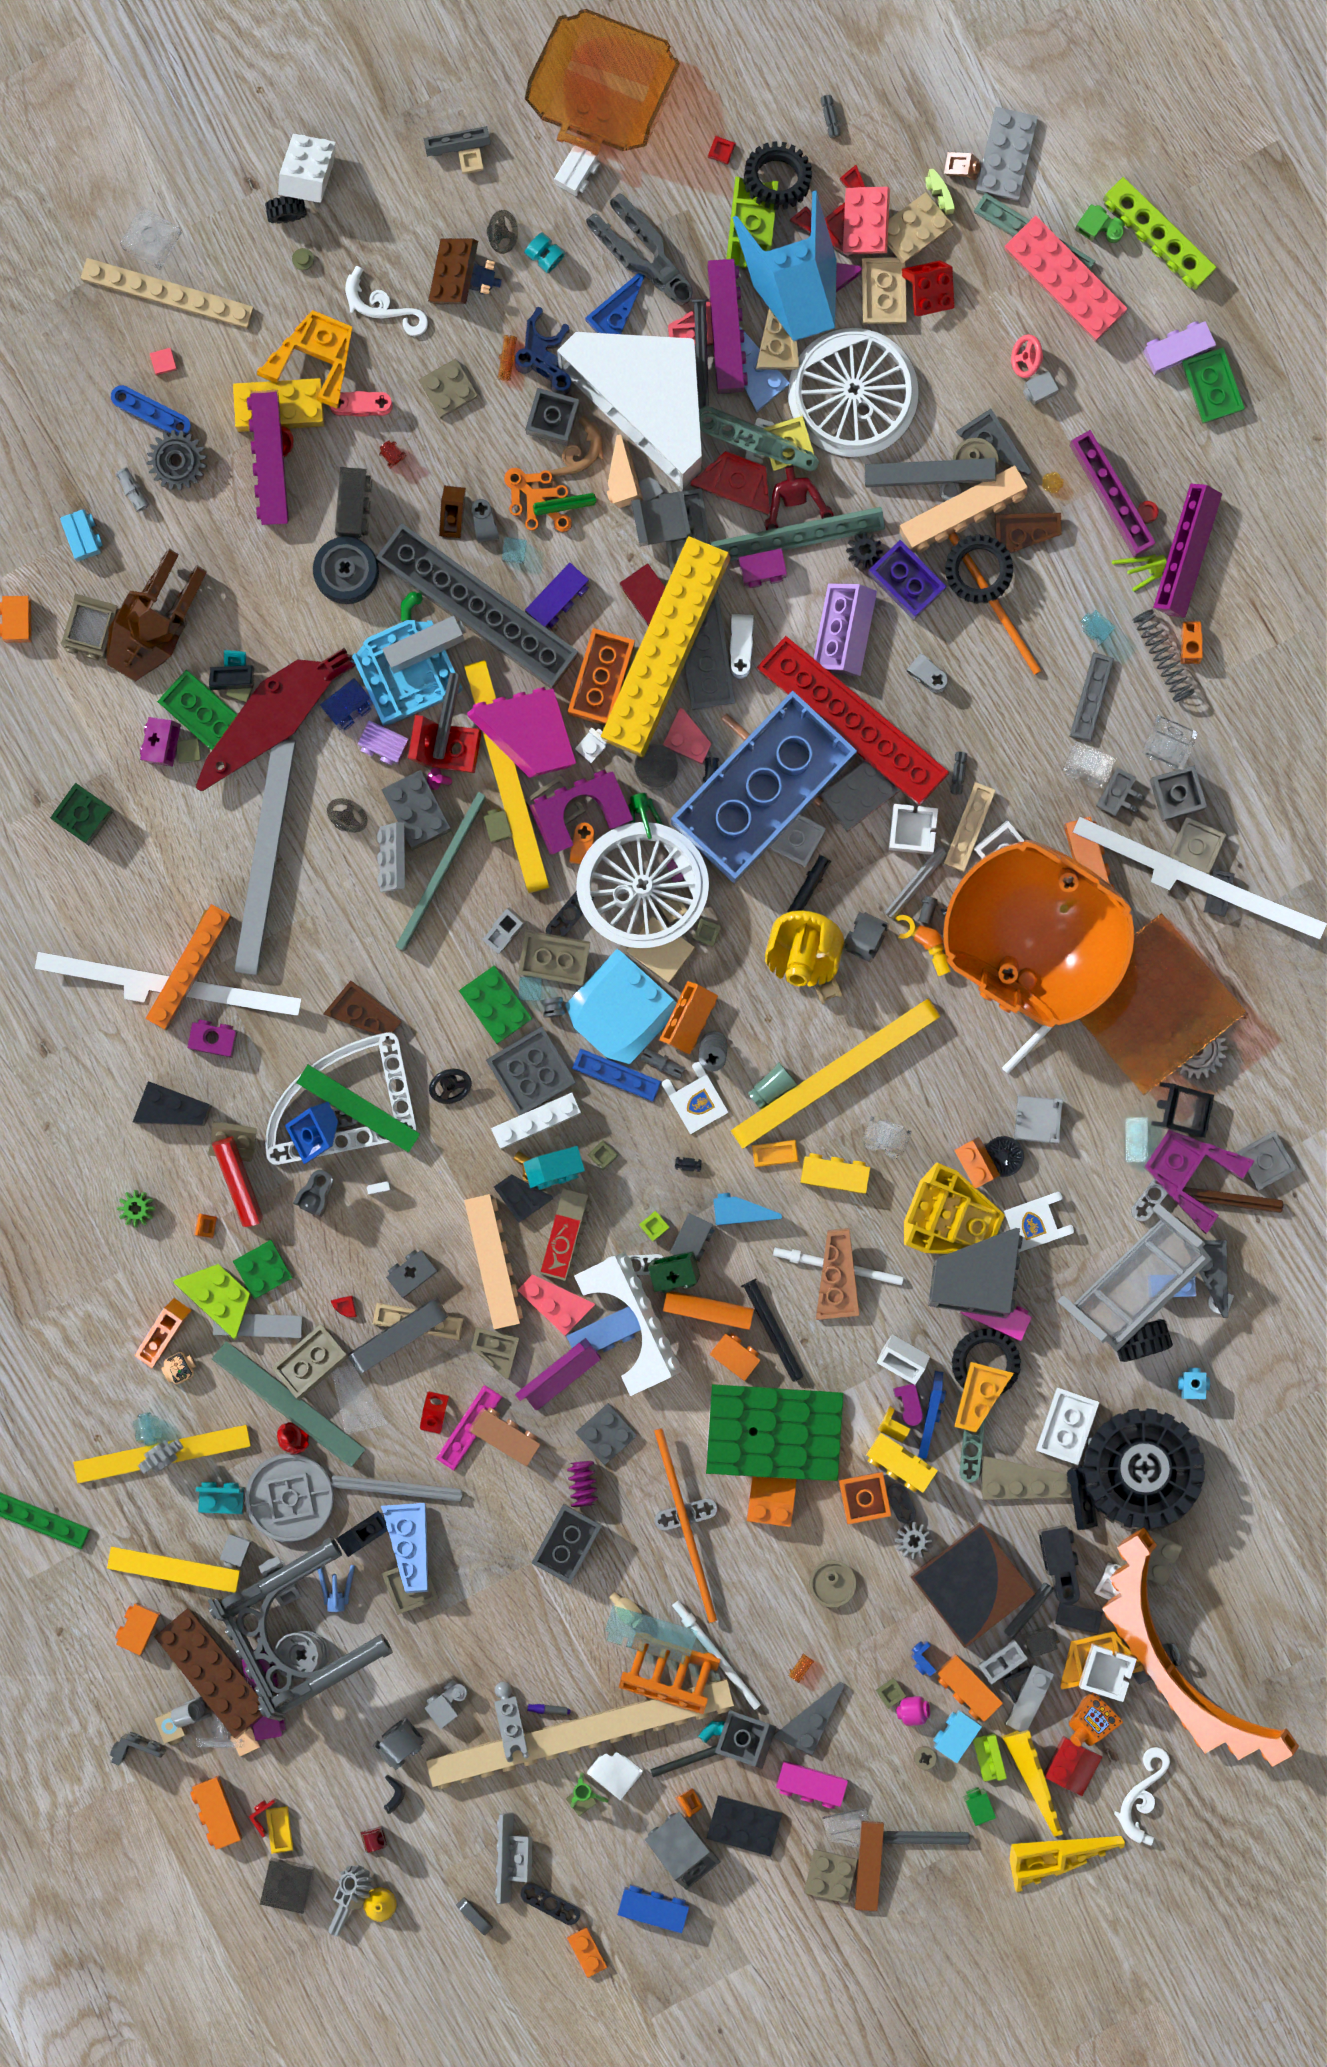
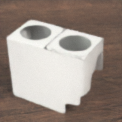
(615, 1773)

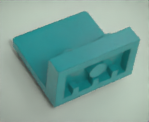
(220, 1499)

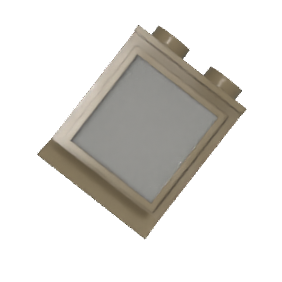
(88, 627)

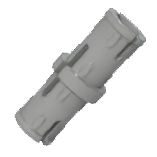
(131, 489)

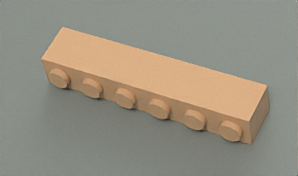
(963, 510)
(492, 1261)

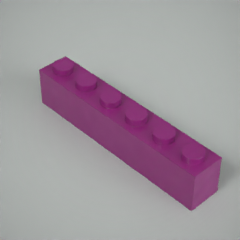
(725, 326)
(269, 457)
(1112, 493)
(1187, 550)

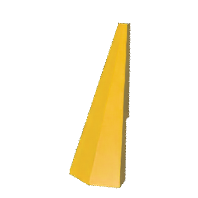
(1026, 1759)
(1040, 1859)

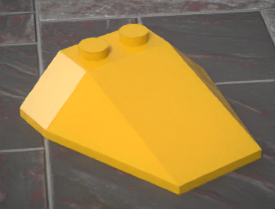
(949, 1213)

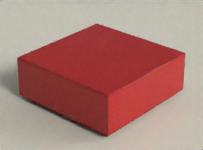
(721, 150)

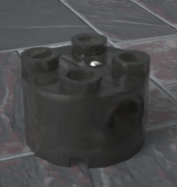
(657, 767)

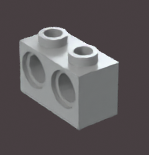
(1002, 1661)

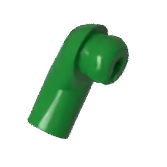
(408, 603)

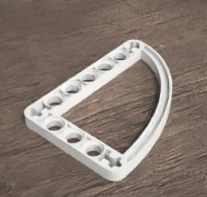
(350, 1134)

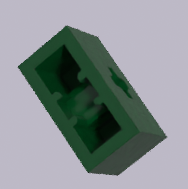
(682, 1264)

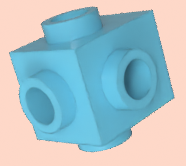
(1199, 1390)

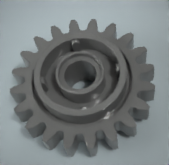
(163, 463)
(1205, 1061)

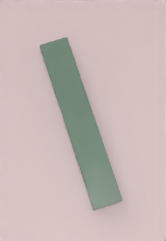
(1013, 222)

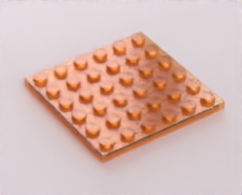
(1162, 1008)

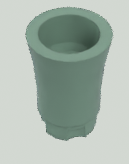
(772, 1086)

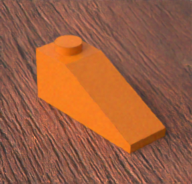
(162, 1332)

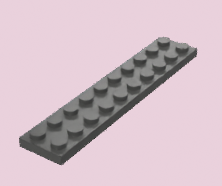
(708, 660)

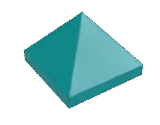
(234, 658)

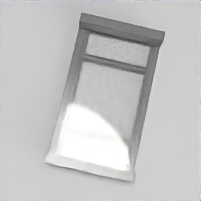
(1140, 1281)

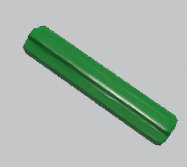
(564, 504)

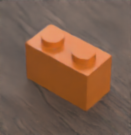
(16, 619)
(977, 1162)
(735, 1356)
(137, 1628)

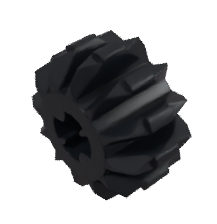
(862, 543)

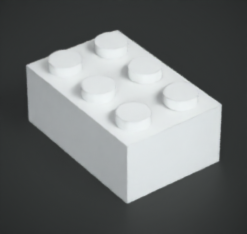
(306, 168)

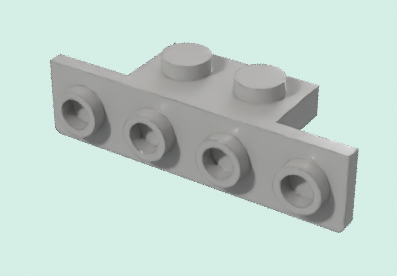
(513, 1858)

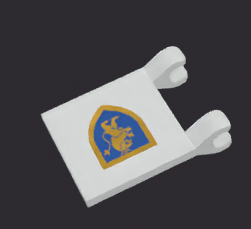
(697, 1102)
(1036, 1222)

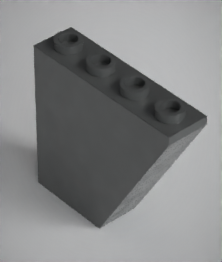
(978, 1276)

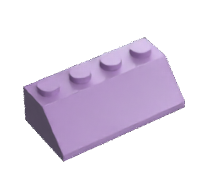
(845, 628)

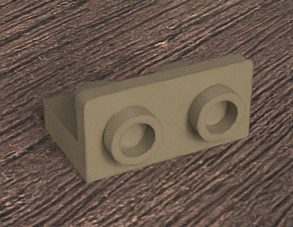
(244, 1138)

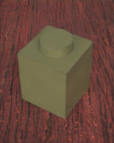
(497, 825)

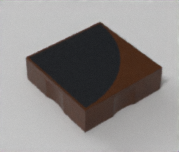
(972, 1585)

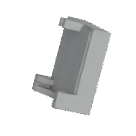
(1038, 1119)

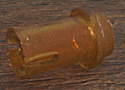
(800, 1668)

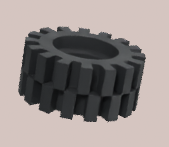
(285, 209)

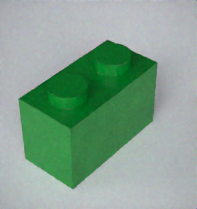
(979, 1806)

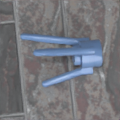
(335, 1601)

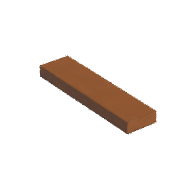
(869, 1865)

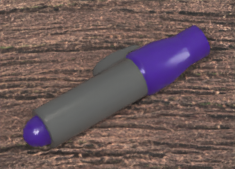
(548, 1709)

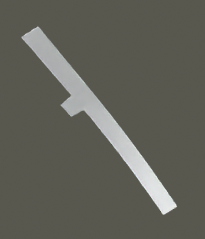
(1169, 870)
(139, 983)

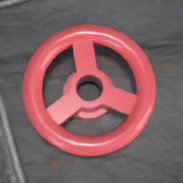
(1030, 356)

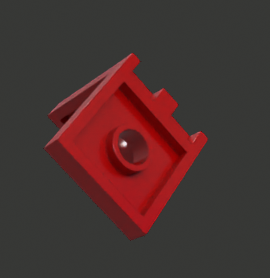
(423, 744)

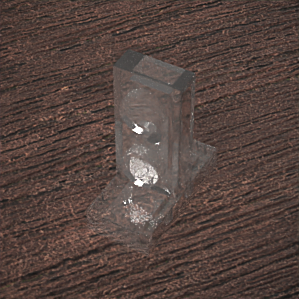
(220, 1737)

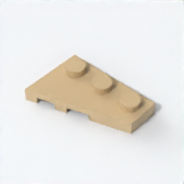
(777, 348)

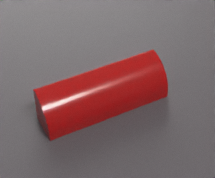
(237, 1182)

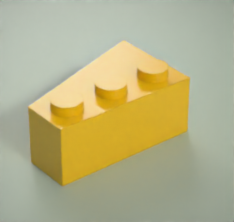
(900, 1463)

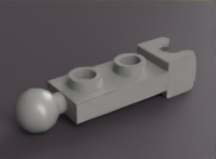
(509, 1721)

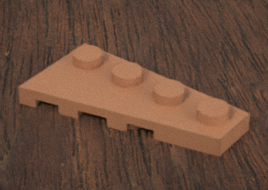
(838, 1282)

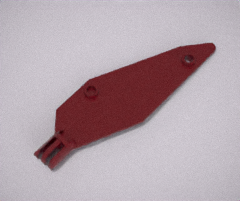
(272, 714)

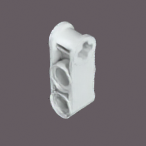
(741, 643)

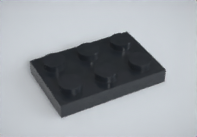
(744, 1825)

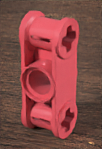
(363, 404)

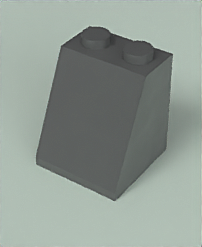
(681, 1850)

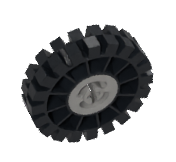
(1143, 1503)

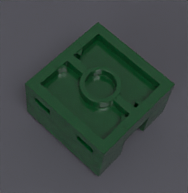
(82, 814)

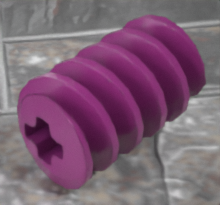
(582, 1483)

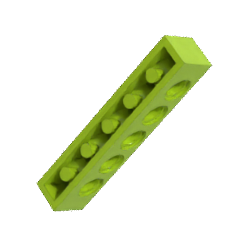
(1125, 191)

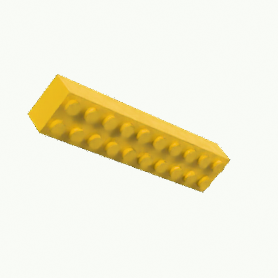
(665, 646)

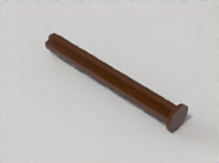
(1235, 1200)

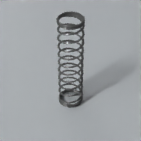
(1145, 616)

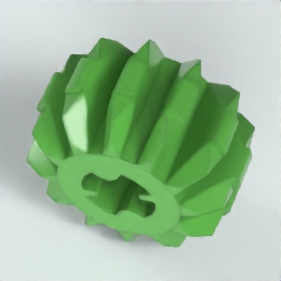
(131, 1214)

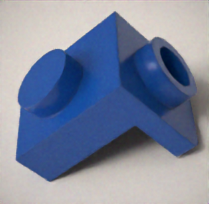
(922, 1665)

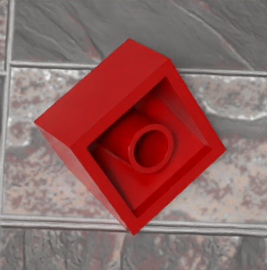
(1072, 1766)

